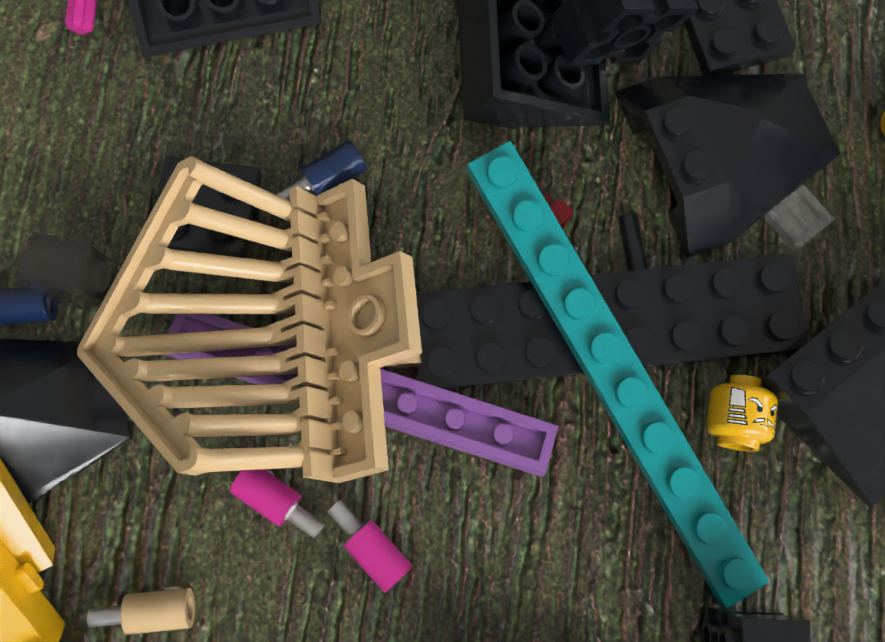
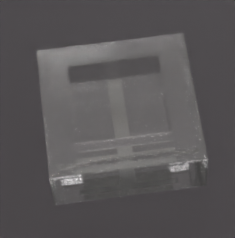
(798, 218)

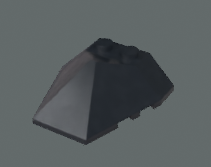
(728, 147)
(53, 415)

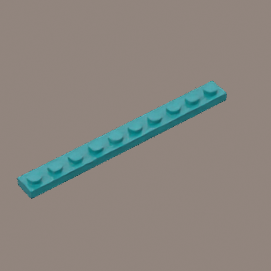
(617, 376)

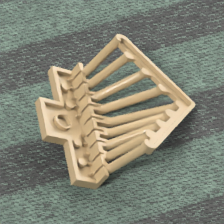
(344, 324)

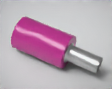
(274, 500)
(371, 548)

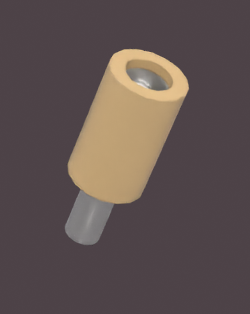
(148, 611)

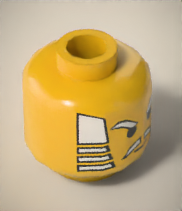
(742, 414)

